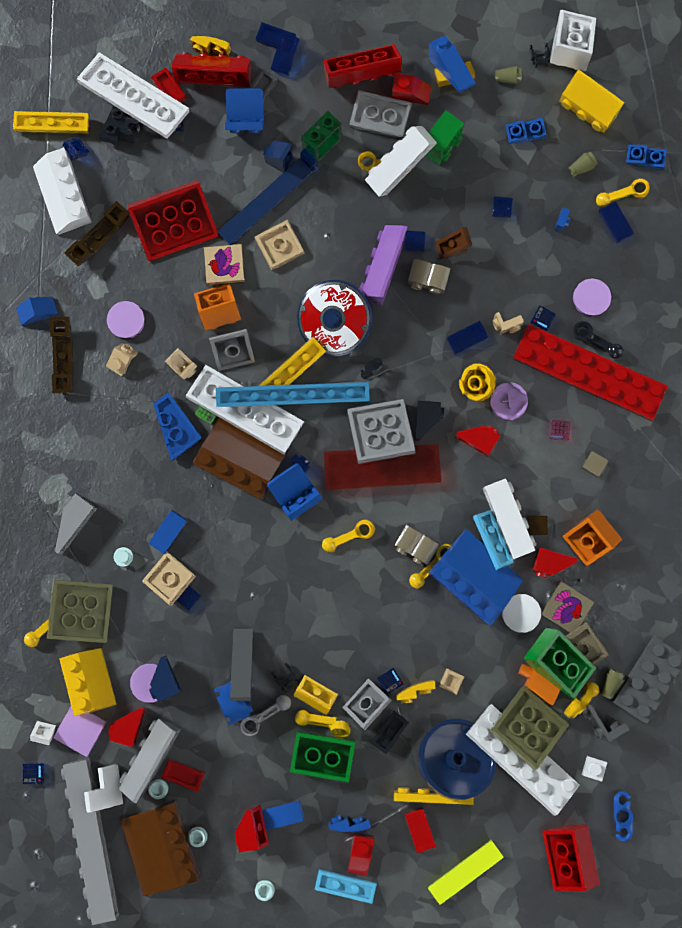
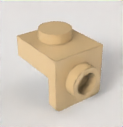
(510, 325)
(121, 358)
(181, 364)

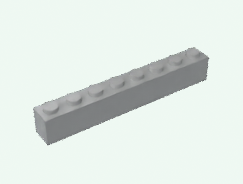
(91, 844)

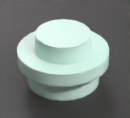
(123, 556)
(158, 789)
(197, 836)
(264, 890)

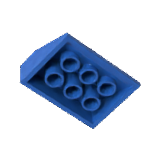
(473, 580)

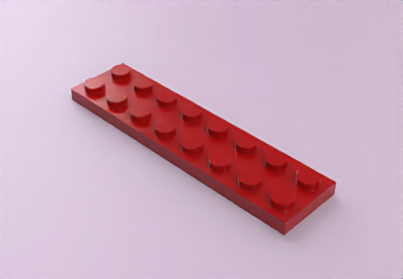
(590, 372)

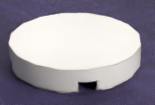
(522, 613)

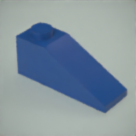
(450, 64)

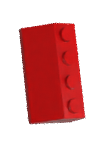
(362, 66)
(212, 70)

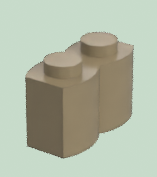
(428, 276)
(416, 545)

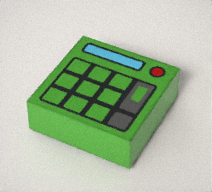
(205, 415)

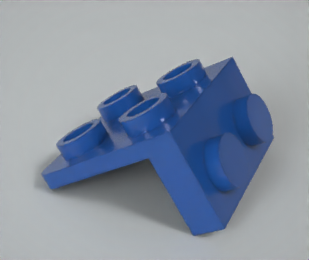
(244, 110)
(294, 491)

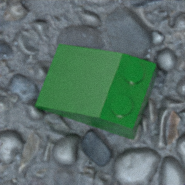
(560, 662)

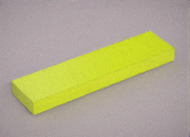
(465, 872)

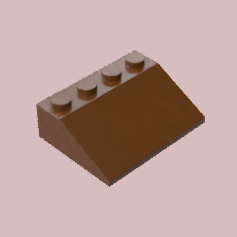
(239, 459)
(160, 848)

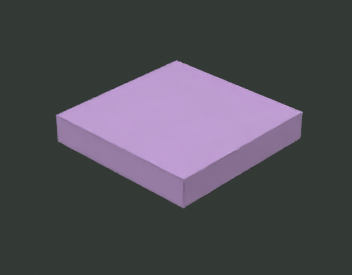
(80, 731)

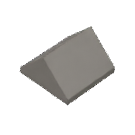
(232, 350)
(366, 704)

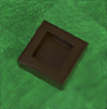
(538, 525)

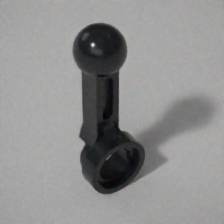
(614, 350)

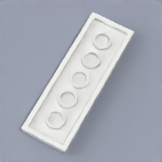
(133, 95)
(264, 422)
(546, 784)

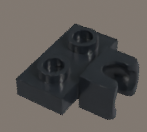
(119, 126)

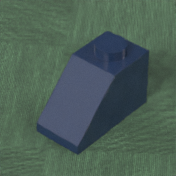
(279, 155)
(164, 681)

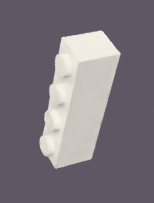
(400, 160)
(508, 518)

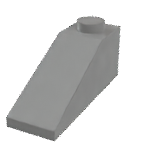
(73, 519)

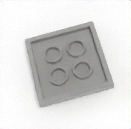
(381, 431)

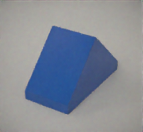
(36, 309)

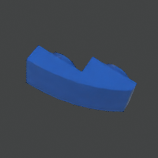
(526, 131)
(646, 157)
(167, 531)
(283, 815)
(342, 824)

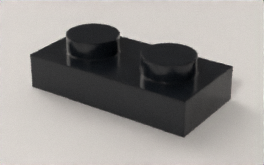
(389, 732)

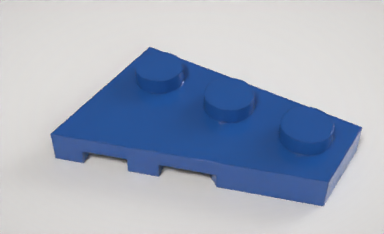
(176, 427)

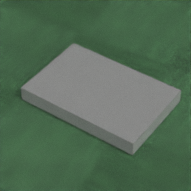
(380, 114)

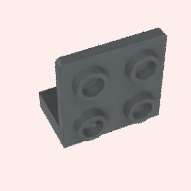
(612, 728)

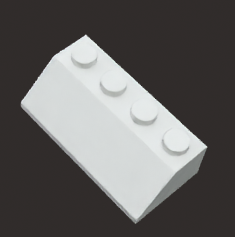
(61, 191)

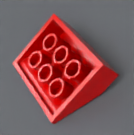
(173, 220)

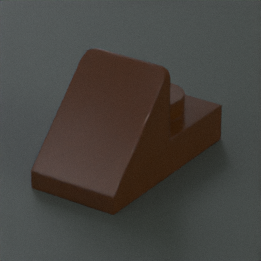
(454, 244)

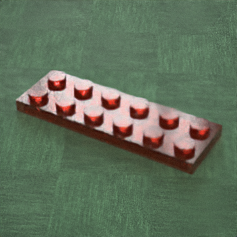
(419, 468)

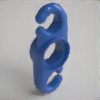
(618, 807)

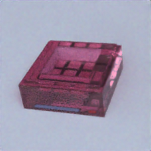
(560, 430)

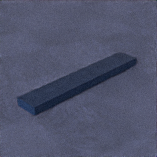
(265, 202)

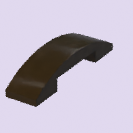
(99, 235)
(62, 355)

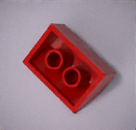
(571, 858)

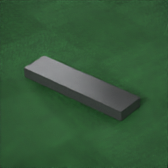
(241, 665)

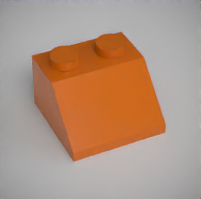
(217, 306)
(592, 537)

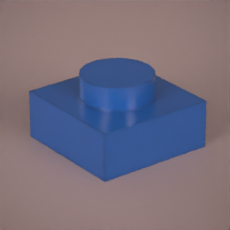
(563, 220)

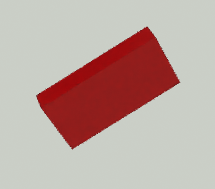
(166, 83)
(183, 775)
(420, 830)

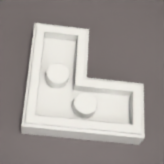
(108, 793)

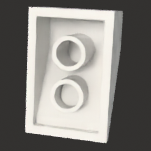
(573, 40)

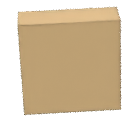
(451, 681)

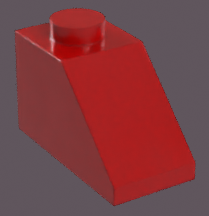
(411, 89)
(479, 438)
(550, 562)
(127, 728)
(251, 831)
(360, 854)

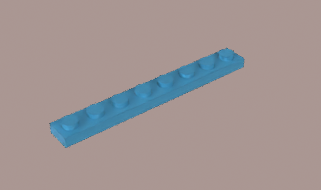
(292, 394)

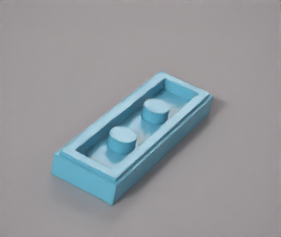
(493, 539)
(345, 886)

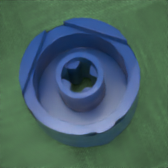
(233, 709)

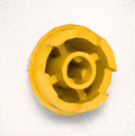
(478, 382)

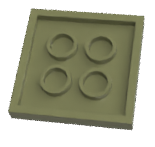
(79, 611)
(529, 728)

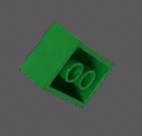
(322, 756)

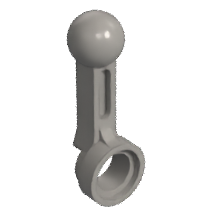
(282, 703)

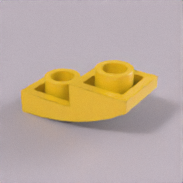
(205, 44)
(408, 694)

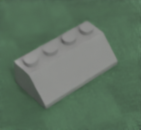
(146, 764)

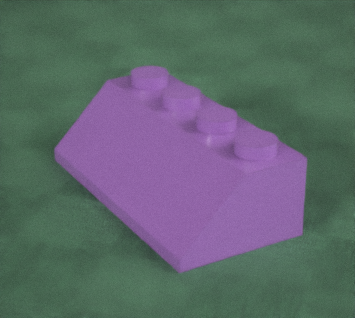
(384, 263)

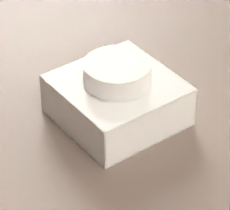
(43, 733)
(594, 768)

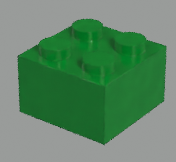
(447, 134)

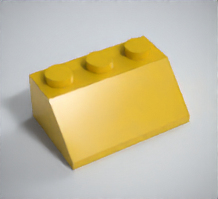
(591, 102)
(87, 681)

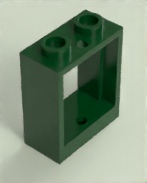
(322, 140)

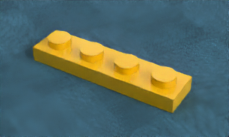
(51, 122)
(295, 364)
(424, 795)

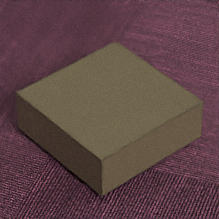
(595, 464)

